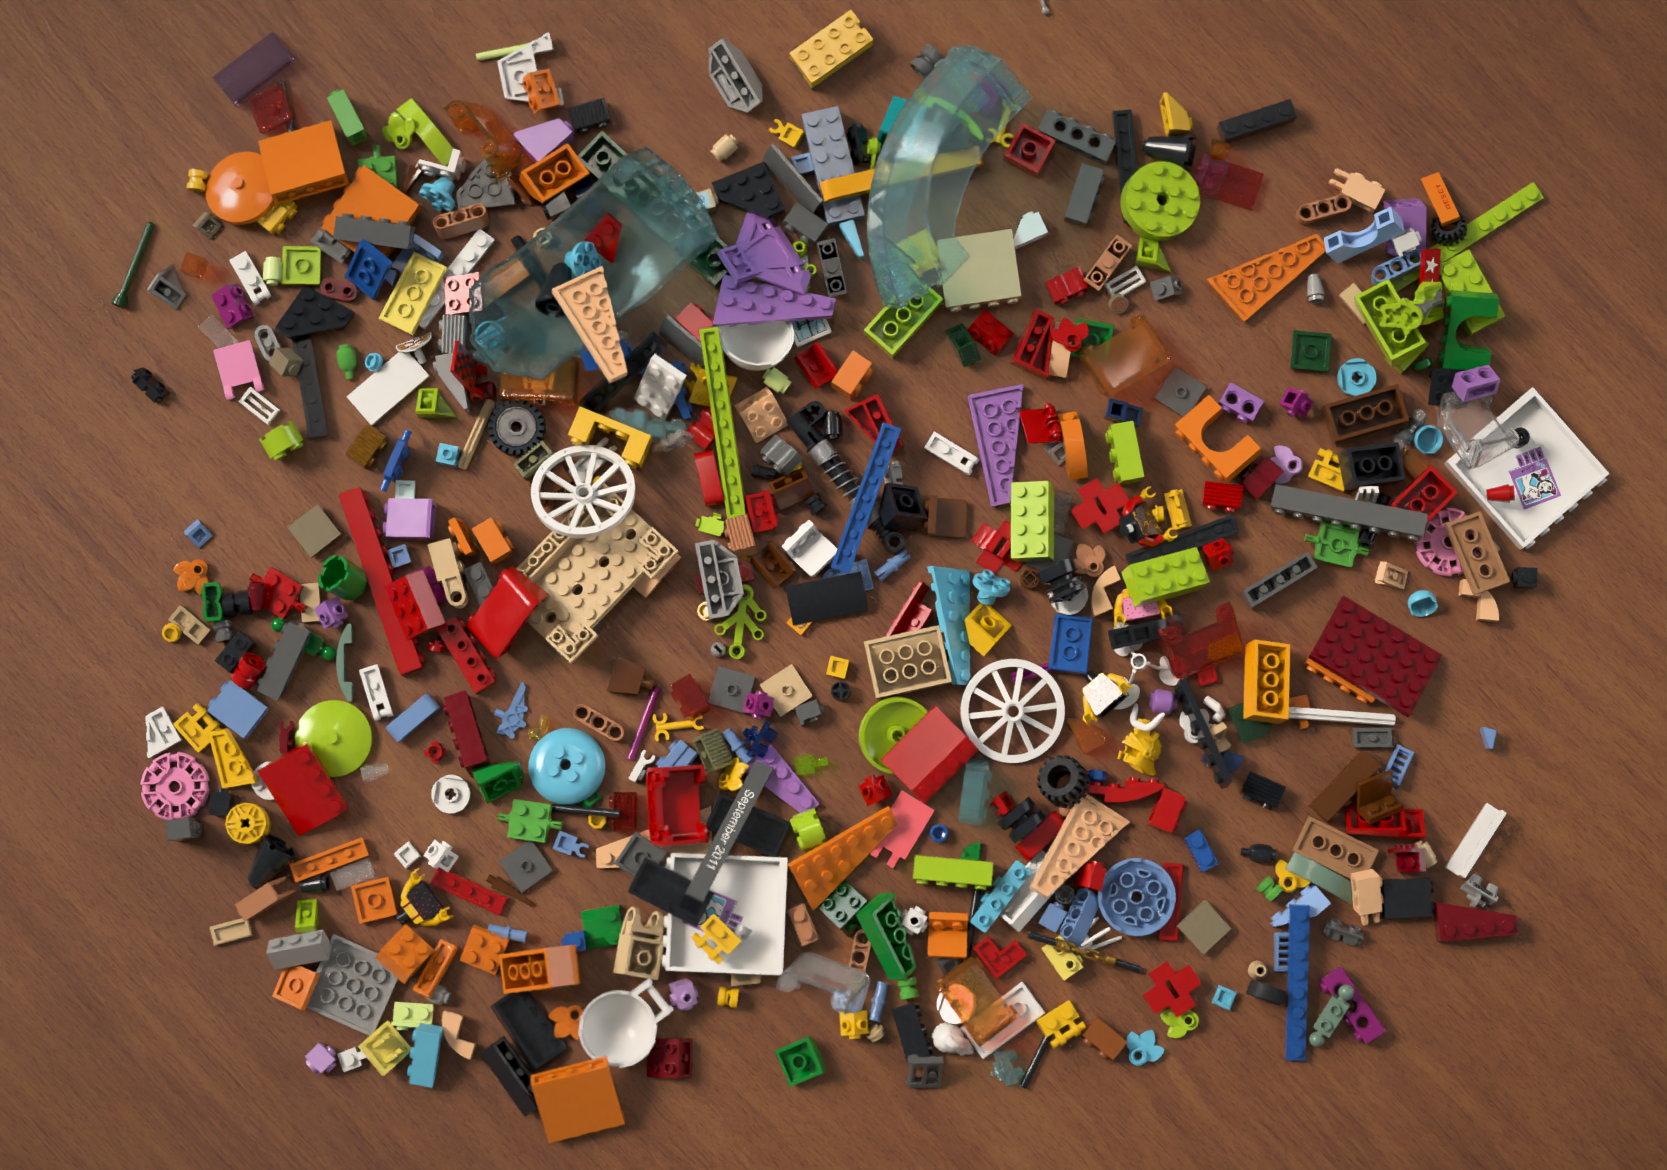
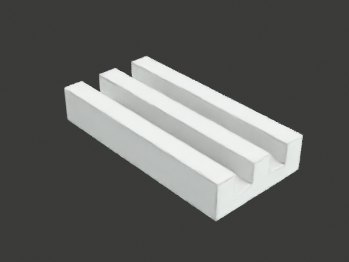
(1120, 277)
(272, 416)
(1368, 489)

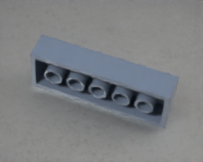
(831, 160)

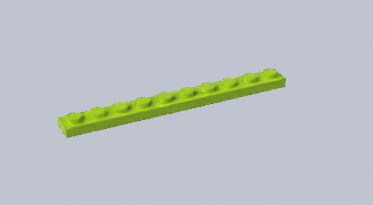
(1480, 227)
(723, 421)

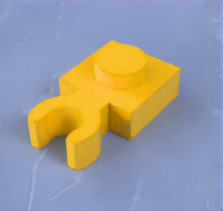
(789, 134)

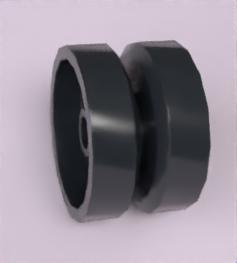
(1022, 820)

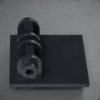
(1441, 383)

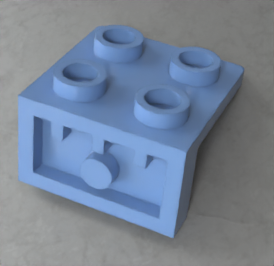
(419, 246)

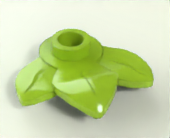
(399, 128)
(873, 148)
(1178, 1026)

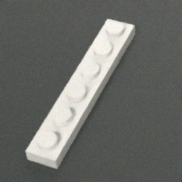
(461, 265)

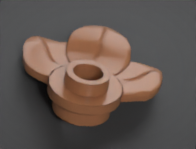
(1087, 557)

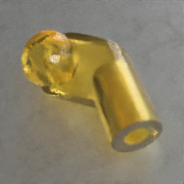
(541, 730)

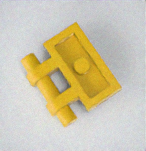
(1325, 473)
(193, 731)
(720, 934)
(1058, 1018)

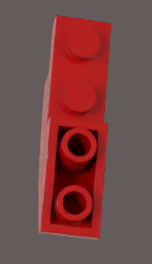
(1131, 790)

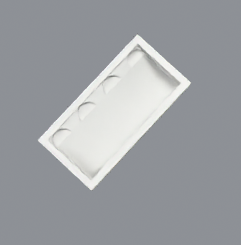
(1025, 901)

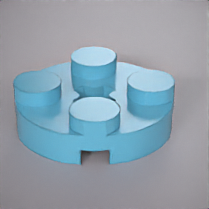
(1364, 370)

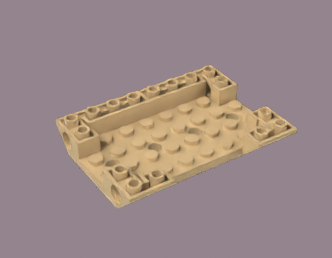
(568, 563)

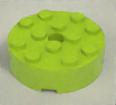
(1173, 187)

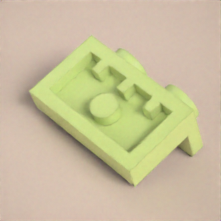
(412, 1014)

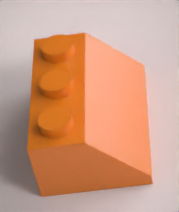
(553, 174)

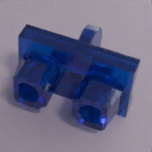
(765, 733)

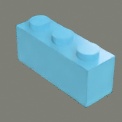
(425, 1054)

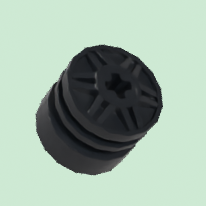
(1061, 580)

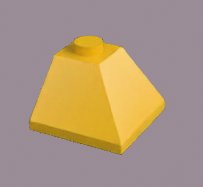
(1174, 117)
(985, 628)

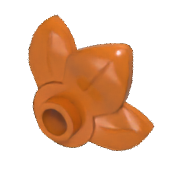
(189, 577)
(565, 1023)

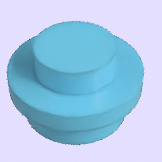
(374, 362)

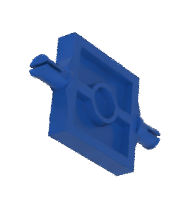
(399, 455)

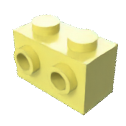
(1063, 962)

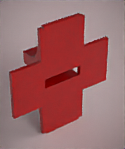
(1110, 501)
(988, 540)
(1182, 983)

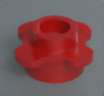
(436, 646)
(430, 752)

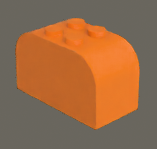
(539, 969)

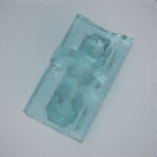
(1004, 1069)

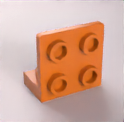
(947, 935)

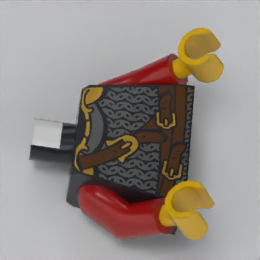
(1140, 524)

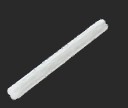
(1342, 716)

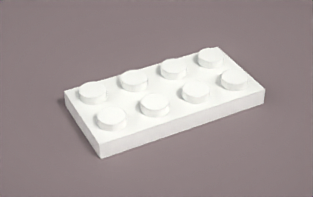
(659, 387)

